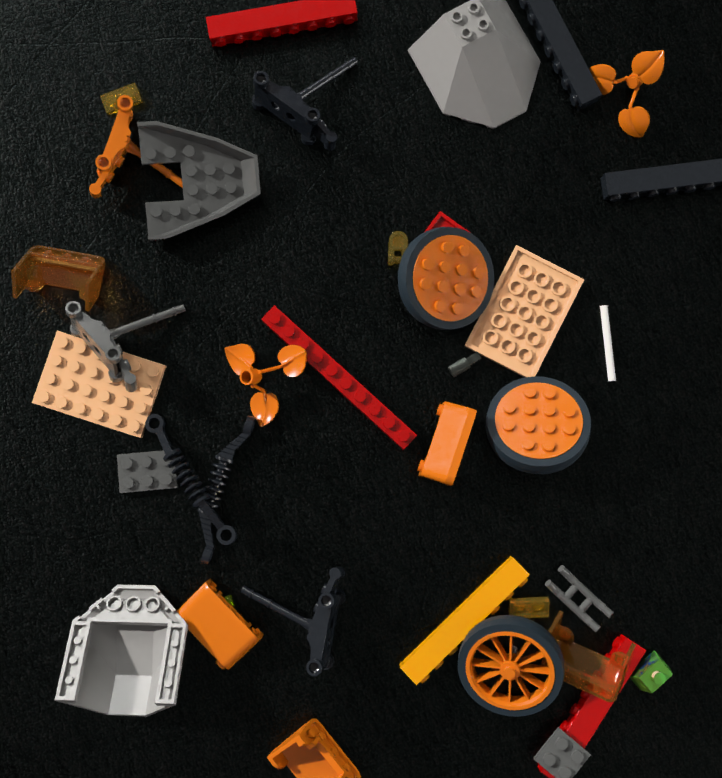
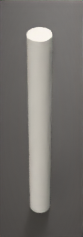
(607, 343)

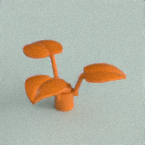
(646, 69)
(242, 357)

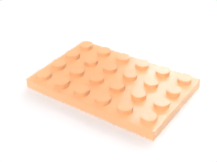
(524, 312)
(80, 386)

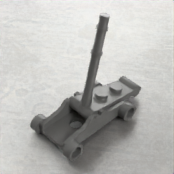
(102, 342)

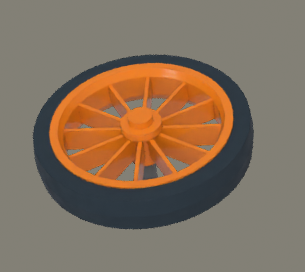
(511, 666)

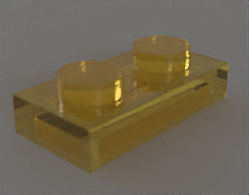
(110, 99)
(529, 607)

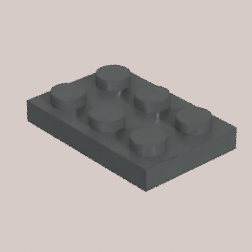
(145, 472)

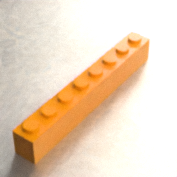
(455, 627)

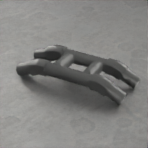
(590, 598)

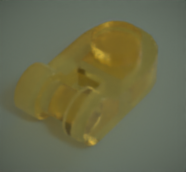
(397, 242)

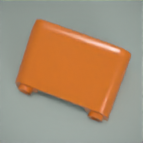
(218, 625)
(313, 754)

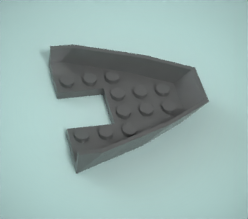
(213, 173)

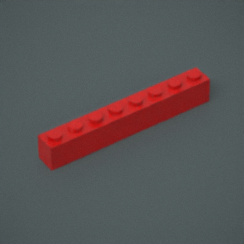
(278, 20)
(591, 710)

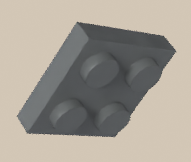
(561, 755)

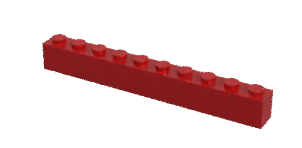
(340, 378)

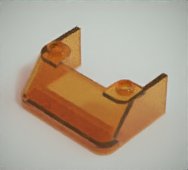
(60, 269)
(589, 669)

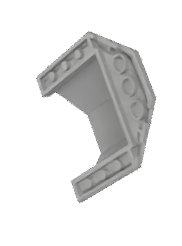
(478, 63)
(124, 654)

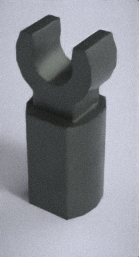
(463, 364)

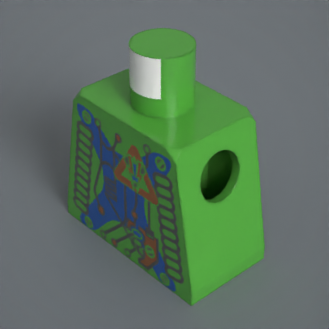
(651, 673)

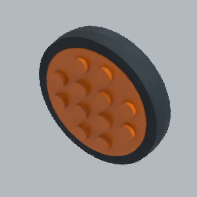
(446, 278)
(538, 425)

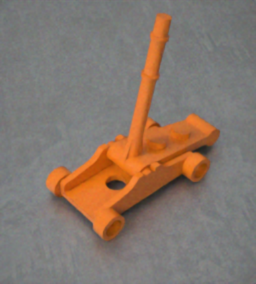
(118, 146)

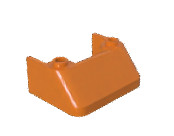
(448, 443)

